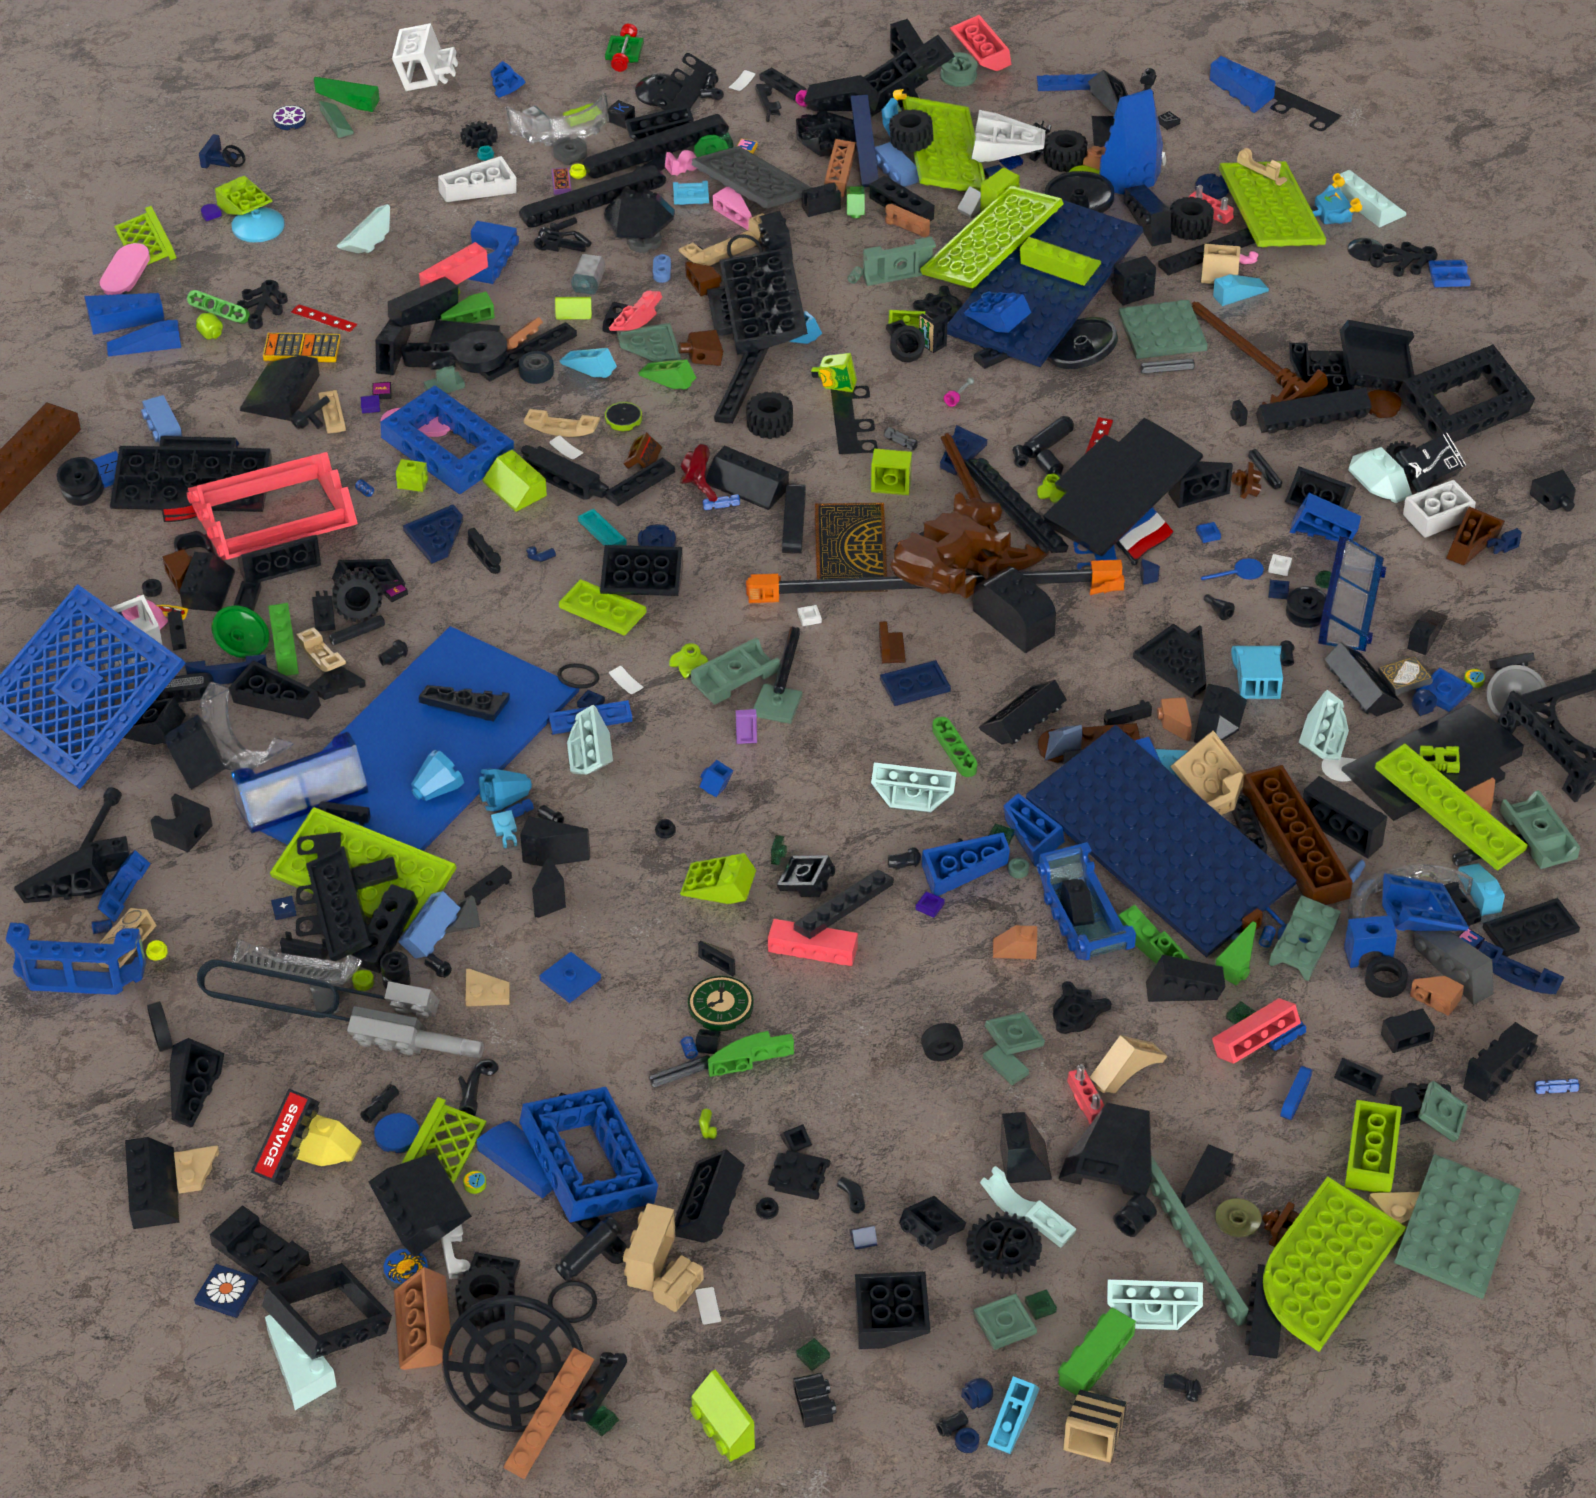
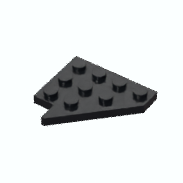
(1176, 658)

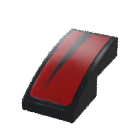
(178, 511)

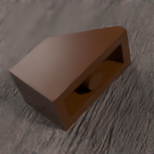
(702, 277)
(176, 567)

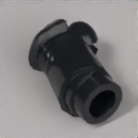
(391, 655)
(902, 860)
(1180, 1383)

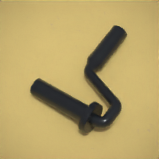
(562, 225)

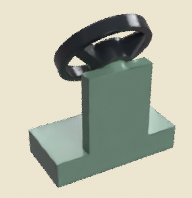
(446, 377)

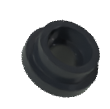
(665, 829)
(767, 1203)

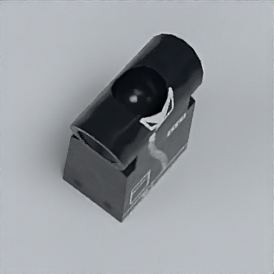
(1431, 462)

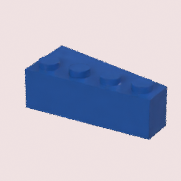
(1245, 84)
(123, 311)
(963, 861)

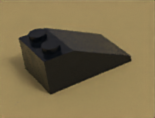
(1202, 483)
(381, 568)
(156, 722)
(195, 751)
(554, 841)

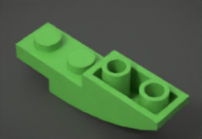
(1148, 938)
(743, 1052)

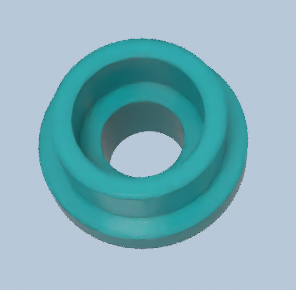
(485, 153)

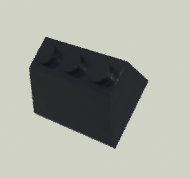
(1325, 487)
(206, 582)

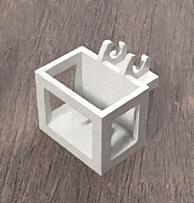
(421, 45)
(142, 623)

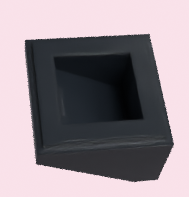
(707, 1041)
(796, 1138)

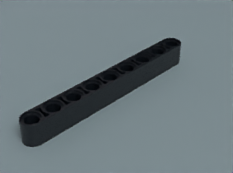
(651, 146)
(591, 196)

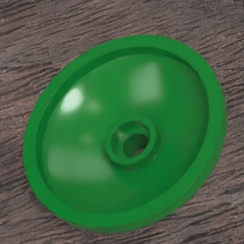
(245, 626)

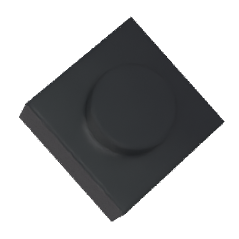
(1239, 413)

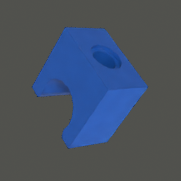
(1369, 935)

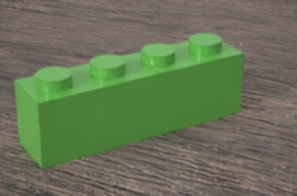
(283, 639)
(1096, 1352)

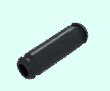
(1048, 436)
(588, 1248)

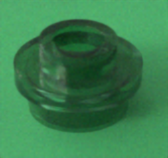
(1323, 578)

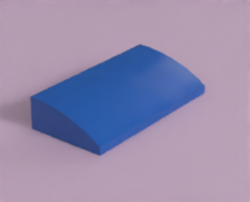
(512, 1152)

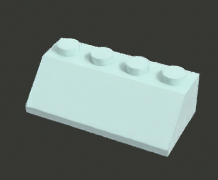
(1374, 204)

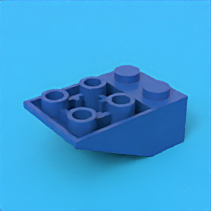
(999, 310)

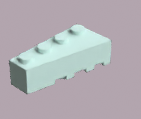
(304, 1377)

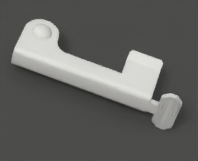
(454, 1266)

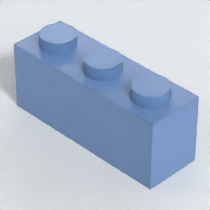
(896, 165)
(160, 418)
(429, 925)

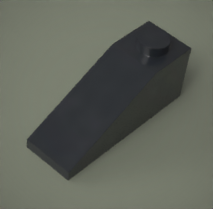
(1425, 631)
(1208, 1174)

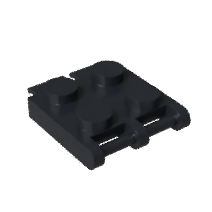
(797, 1173)

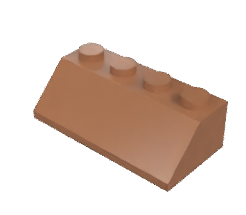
(422, 1319)

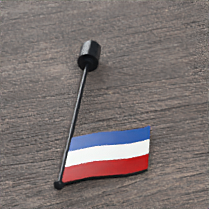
(1142, 537)

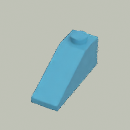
(1236, 288)
(591, 362)
(1484, 890)
(1013, 1414)

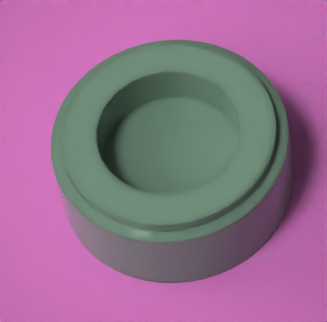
(1018, 868)

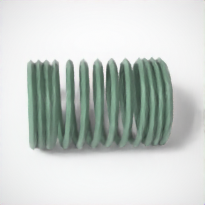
(856, 274)

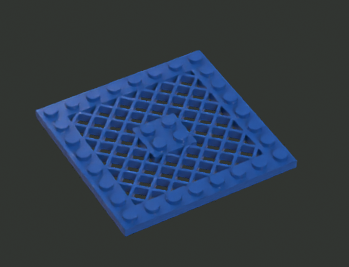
(81, 684)

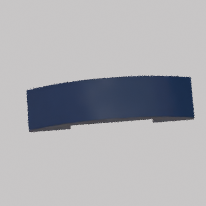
(224, 672)
(1520, 974)

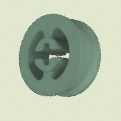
(959, 70)

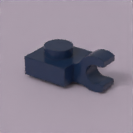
(1508, 541)

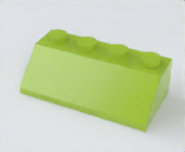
(1058, 261)

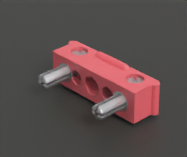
(1222, 211)
(1085, 1093)

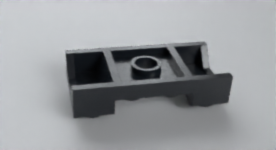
(244, 1234)

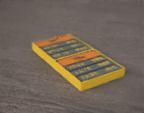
(287, 345)

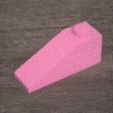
(732, 206)

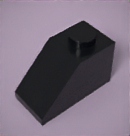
(1077, 902)

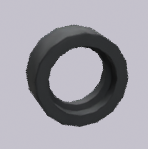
(907, 330)
(1389, 964)

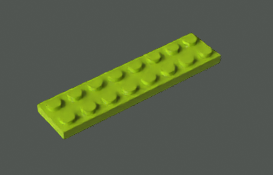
(1451, 806)

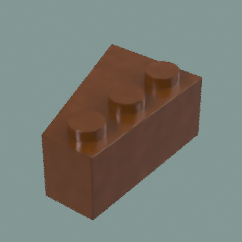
(1473, 535)

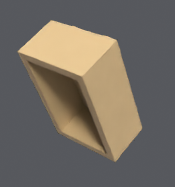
(649, 1246)

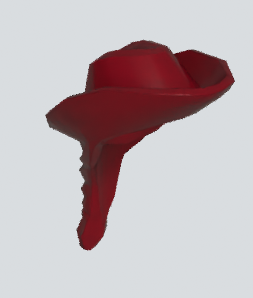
(694, 469)

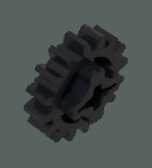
(479, 135)

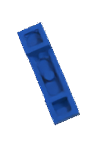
(122, 884)

